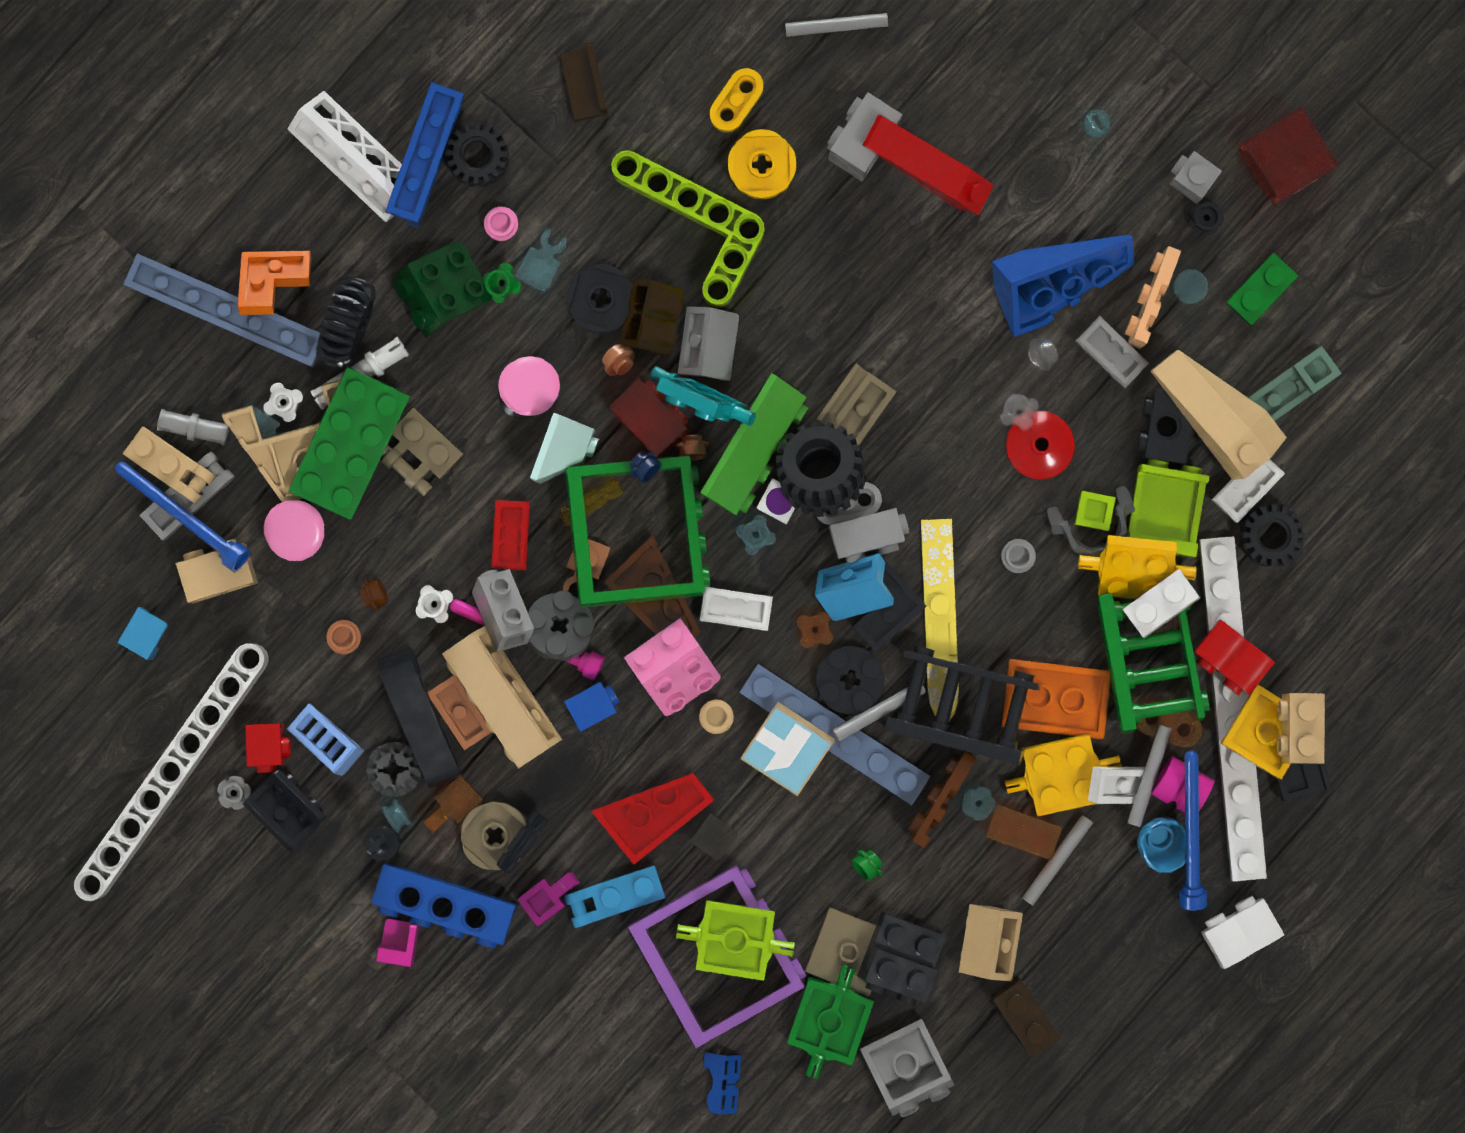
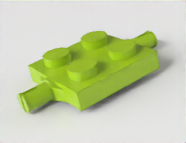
(735, 940)

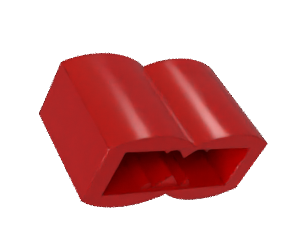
(1233, 658)

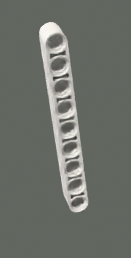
(159, 783)

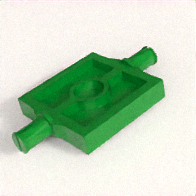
(830, 1021)

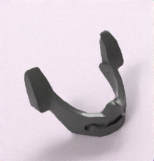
(1059, 526)

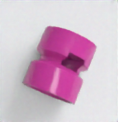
(1171, 784)

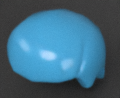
(1162, 844)

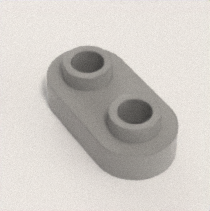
(856, 509)

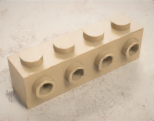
(501, 697)

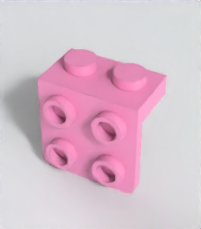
(673, 668)

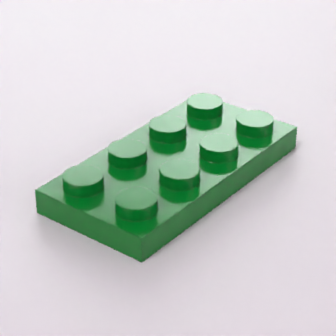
(349, 443)

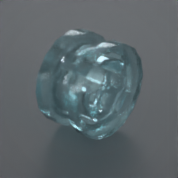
(396, 815)

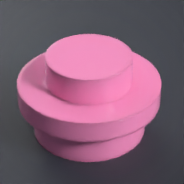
(501, 223)

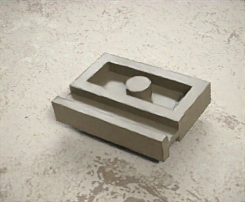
(857, 403)

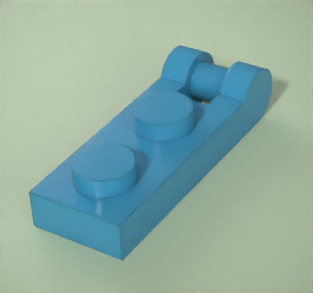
(616, 895)

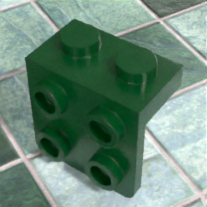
(441, 287)

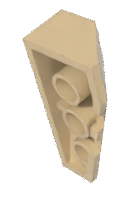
(1227, 421)

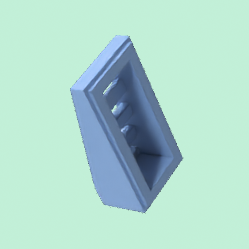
(346, 759)

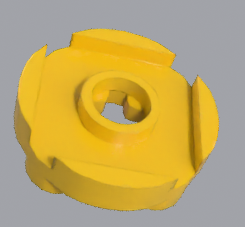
(775, 150)

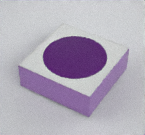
(775, 504)

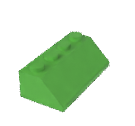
(753, 446)

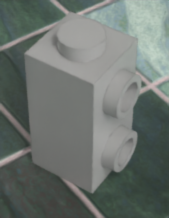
(869, 533)
(502, 609)

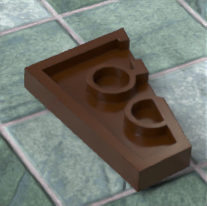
(648, 569)
(957, 770)

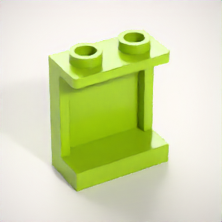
(1168, 505)

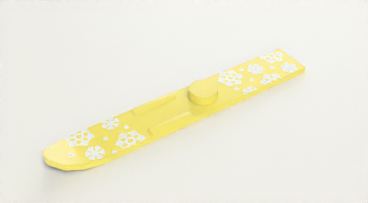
(940, 603)

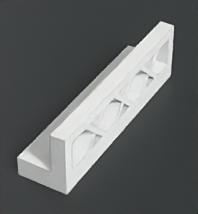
(347, 158)

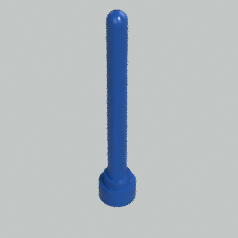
(232, 554)
(1193, 894)

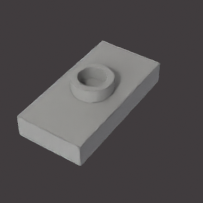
(1112, 352)

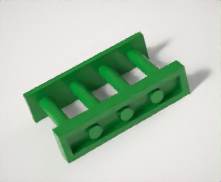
(1125, 679)

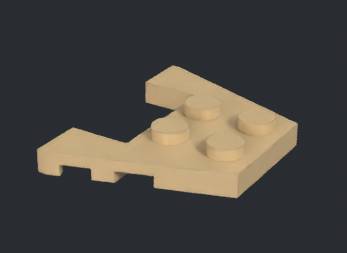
(277, 455)

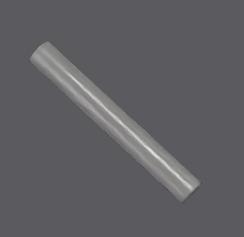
(836, 24)
(871, 715)
(1149, 775)
(1057, 860)

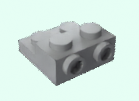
(908, 1069)

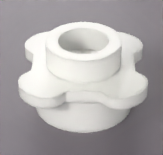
(292, 398)
(425, 601)

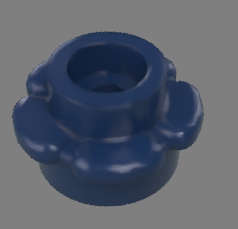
(644, 466)

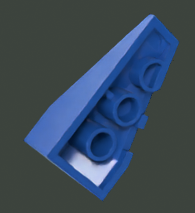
(1046, 279)

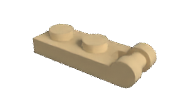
(168, 464)

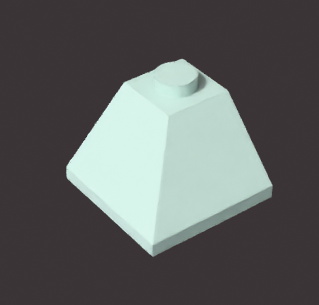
(563, 447)

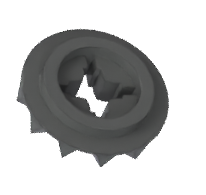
(382, 781)

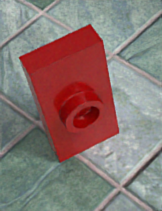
(510, 535)

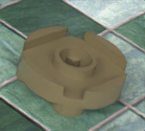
(475, 837)

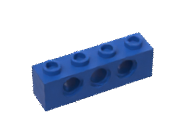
(496, 910)

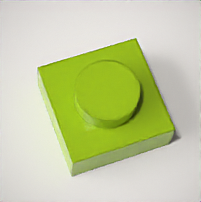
(1094, 511)

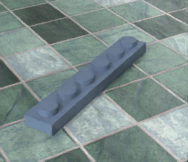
(221, 309)
(856, 750)

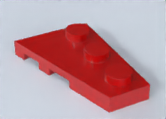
(653, 815)

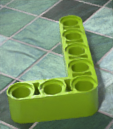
(700, 214)

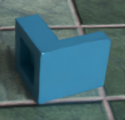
(143, 633)

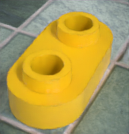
(735, 100)

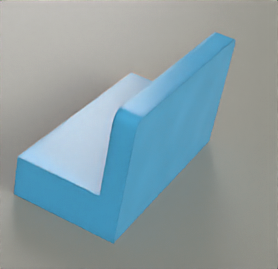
(853, 588)

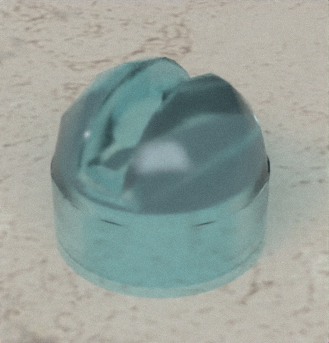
(1090, 126)

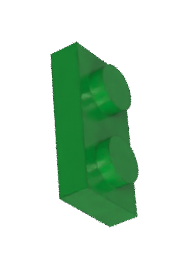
(1261, 289)

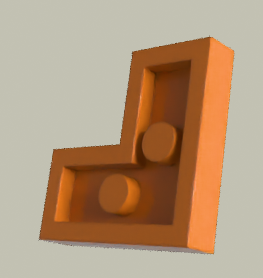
(264, 272)

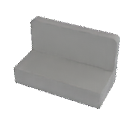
(708, 343)

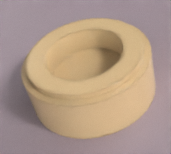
(716, 716)

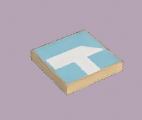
(787, 748)

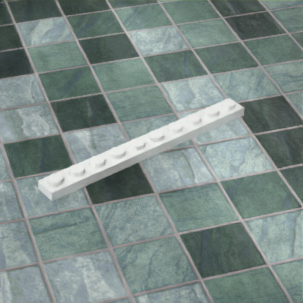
(1237, 774)

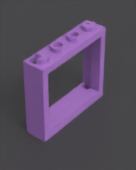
(670, 986)

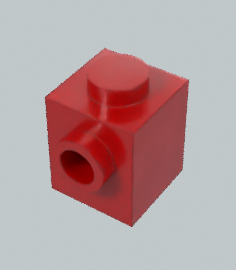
(267, 746)

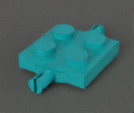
(706, 401)

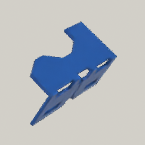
(716, 1065)

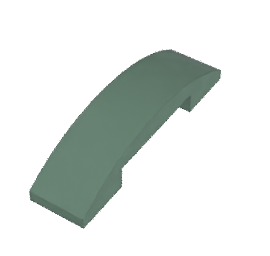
(1296, 383)

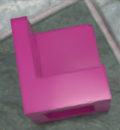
(398, 943)

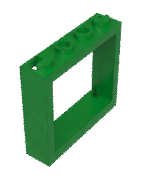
(695, 539)

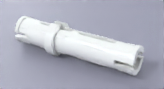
(371, 365)

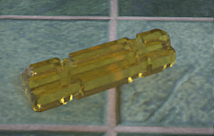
(595, 499)

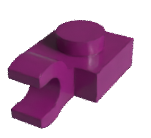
(545, 900)

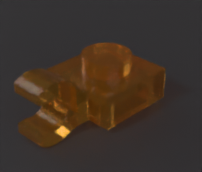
(455, 802)

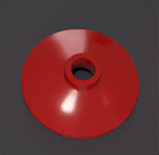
(1036, 463)

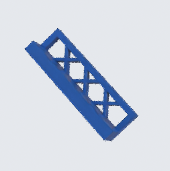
(425, 154)

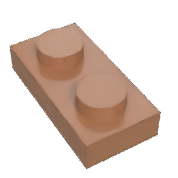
(459, 712)

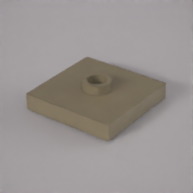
(841, 941)

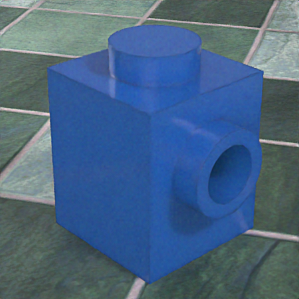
(592, 705)

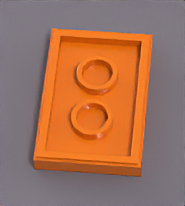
(1068, 702)

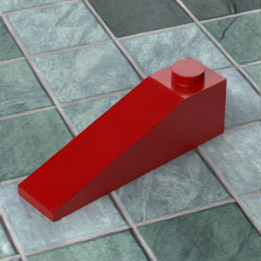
(928, 166)

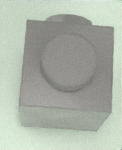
(1194, 176)

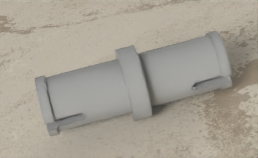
(192, 427)

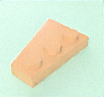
(1163, 267)

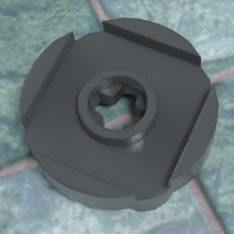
(579, 626)

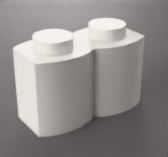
(1242, 932)

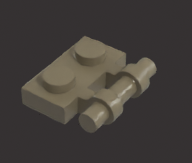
(427, 445)

